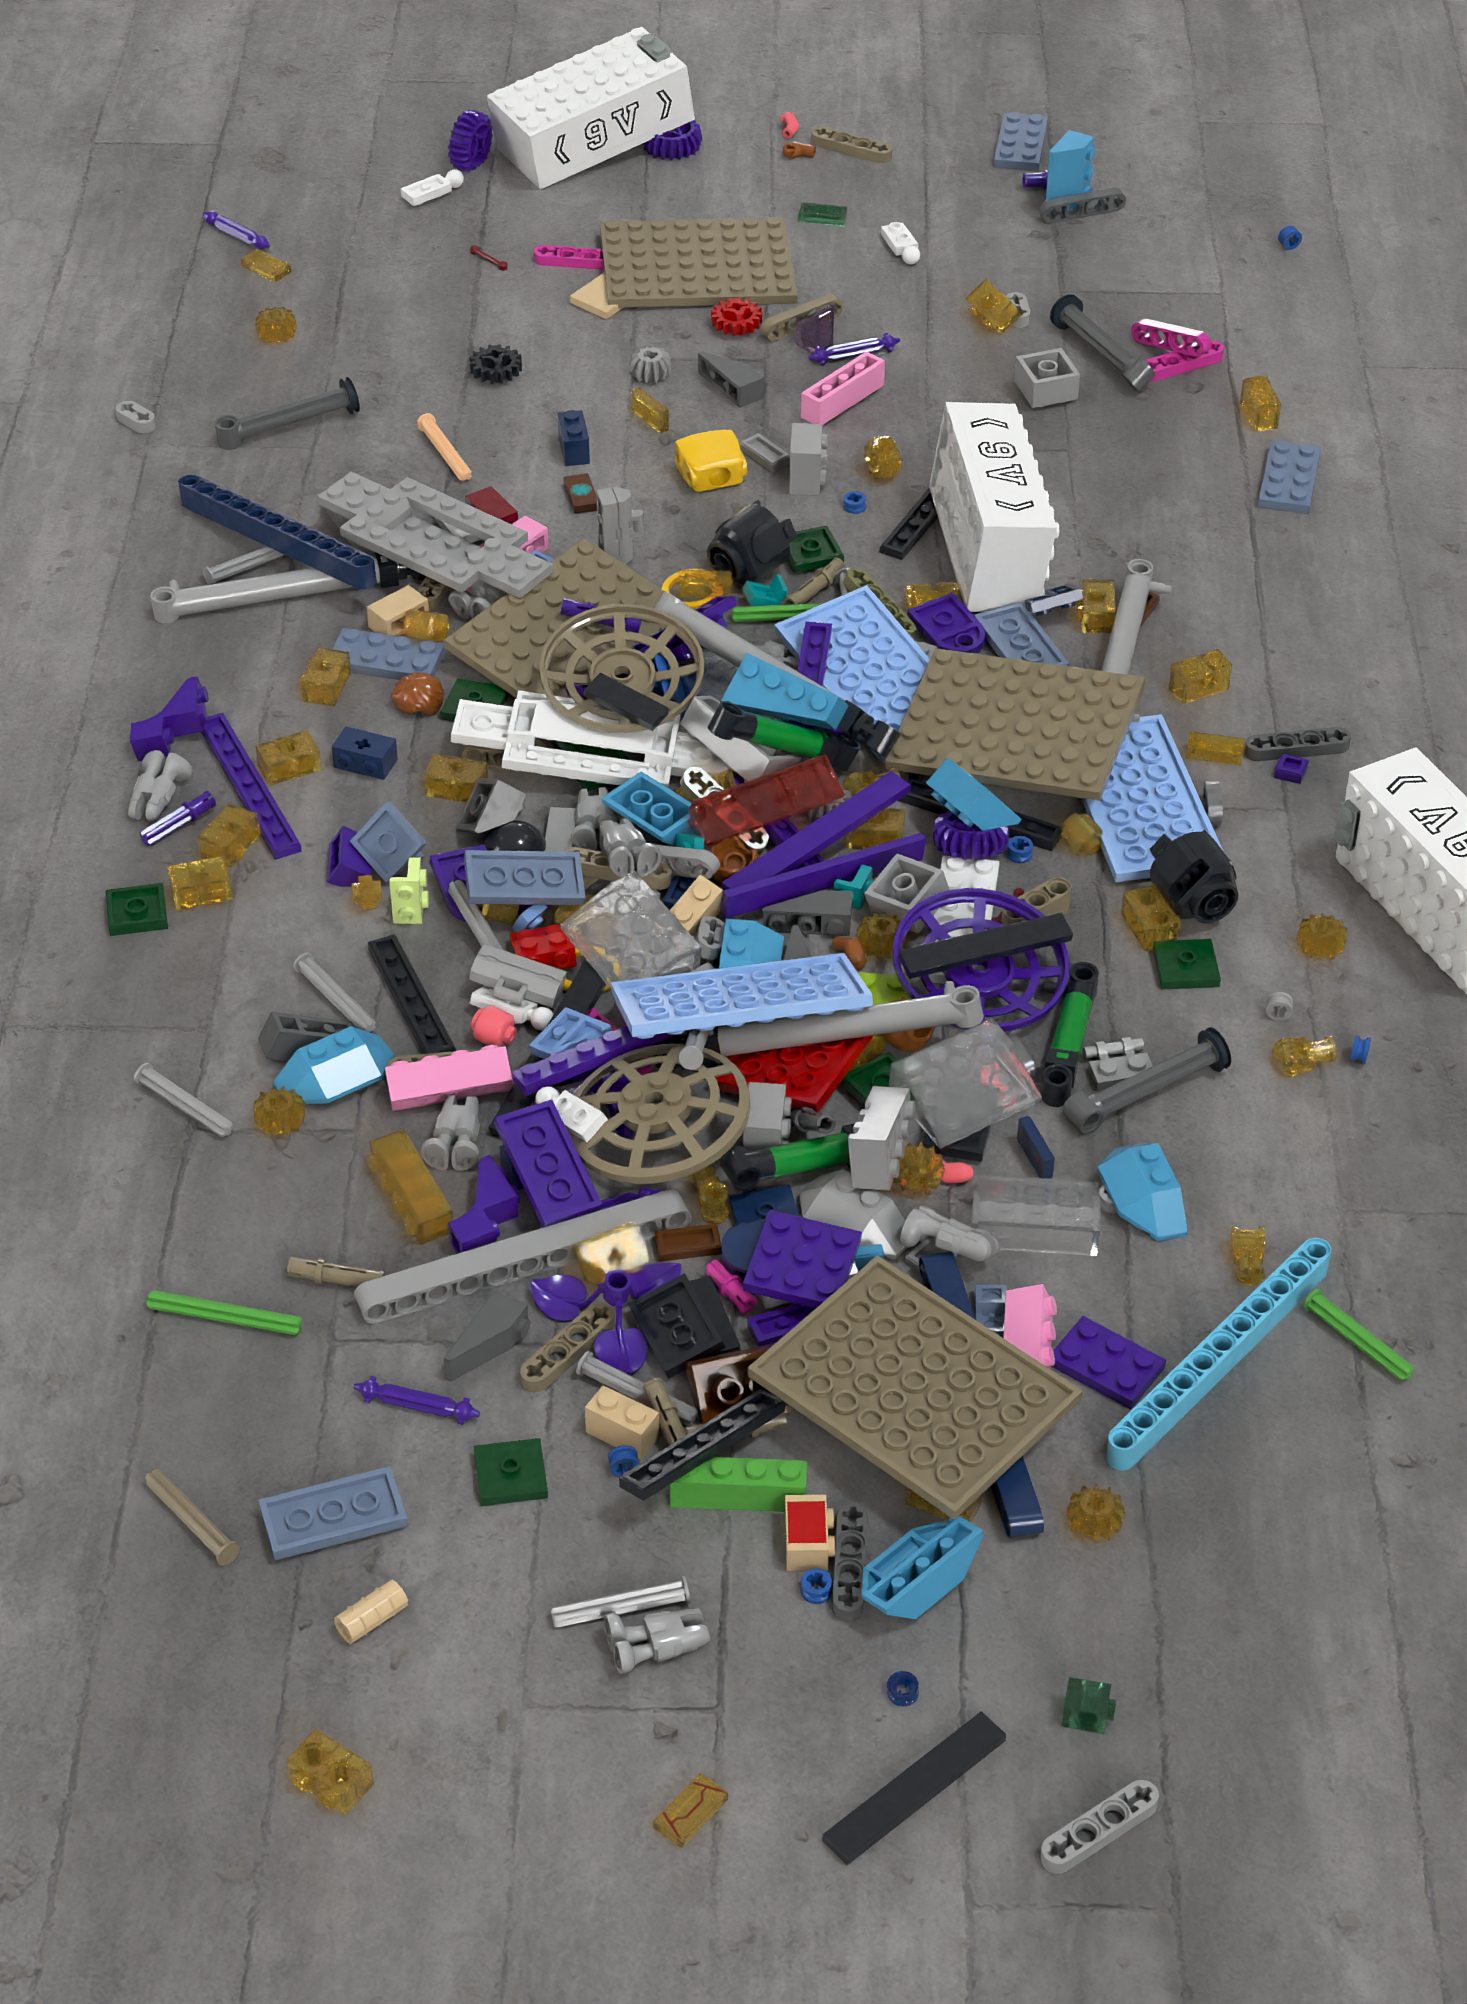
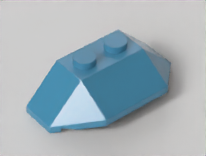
(749, 943)
(335, 1066)
(1145, 1190)
(921, 1567)

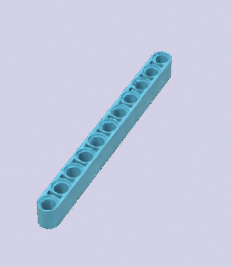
(1217, 1354)

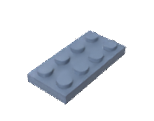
(1021, 141)
(1289, 477)
(1017, 635)
(389, 654)
(524, 877)
(332, 1513)

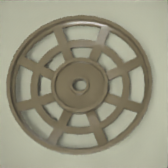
(621, 660)
(646, 1118)

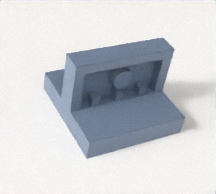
(388, 841)

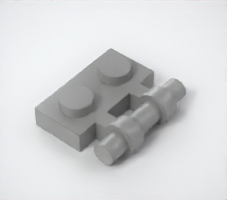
(1110, 1071)

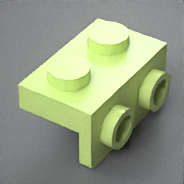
(408, 894)

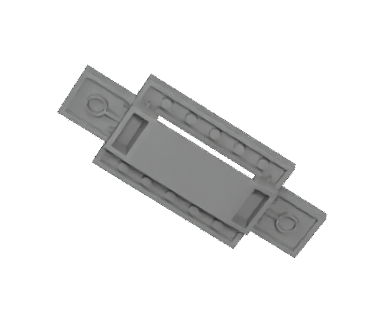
(385, 525)

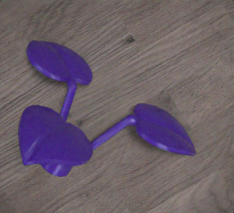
(564, 1295)

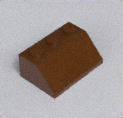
(723, 1381)

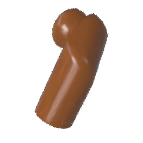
(797, 149)
(853, 950)

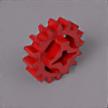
(736, 316)

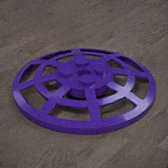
(999, 971)

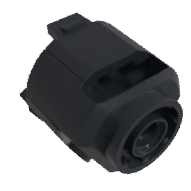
(751, 544)
(1194, 876)

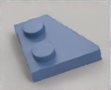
(567, 1032)

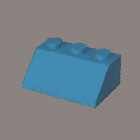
(1070, 166)
(971, 798)
(651, 807)

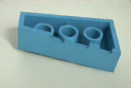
(779, 694)

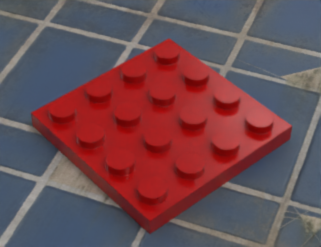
(807, 1070)

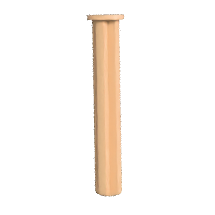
(427, 424)

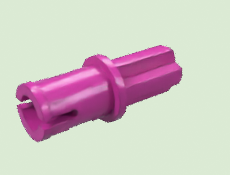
(730, 1286)

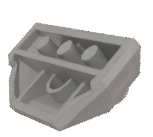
(835, 1202)

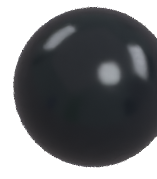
(515, 837)

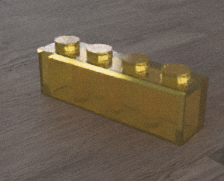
(410, 1186)

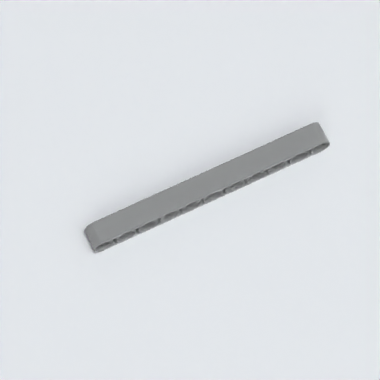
(511, 1258)

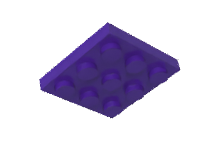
(801, 1259)

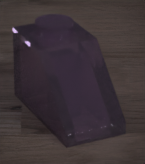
(816, 330)

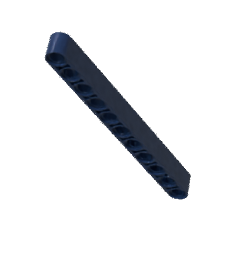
(278, 532)
(1013, 1489)

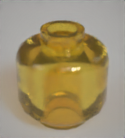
(1081, 834)

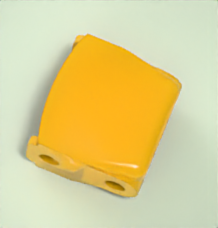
(710, 460)

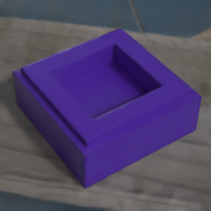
(1291, 768)

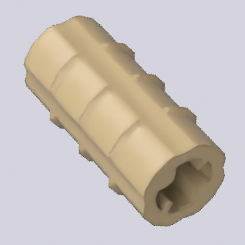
(371, 1611)

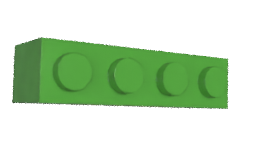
(740, 1484)

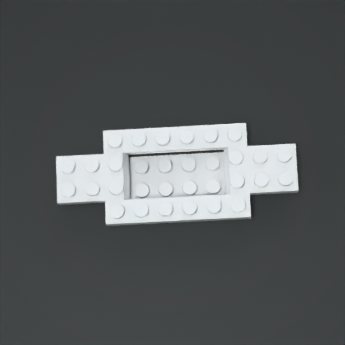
(534, 717)

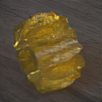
(275, 324)
(883, 457)
(426, 625)
(878, 934)
(1322, 936)
(279, 1111)
(920, 1169)
(1095, 1512)

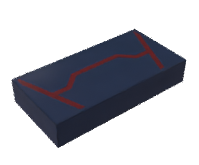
(1035, 1148)

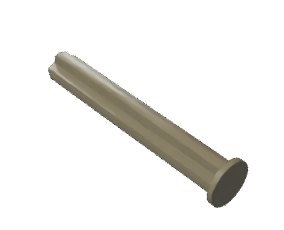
(224, 1549)

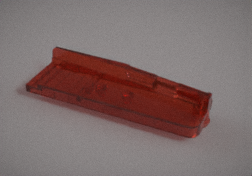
(765, 800)

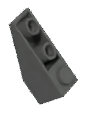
(816, 913)

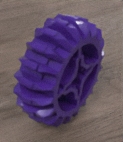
(470, 140)
(676, 142)
(967, 842)

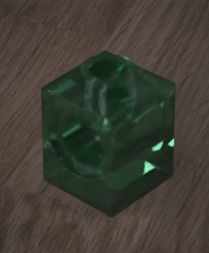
(1088, 1705)

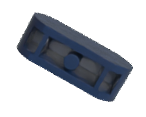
(739, 1245)

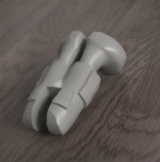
(473, 604)
(156, 786)
(588, 816)
(627, 846)
(454, 1124)
(949, 1234)
(665, 1634)

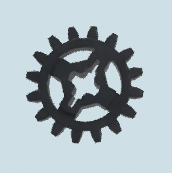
(495, 363)

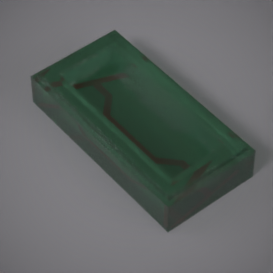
(822, 214)

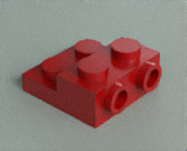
(545, 946)

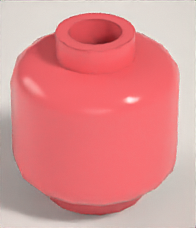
(493, 1026)

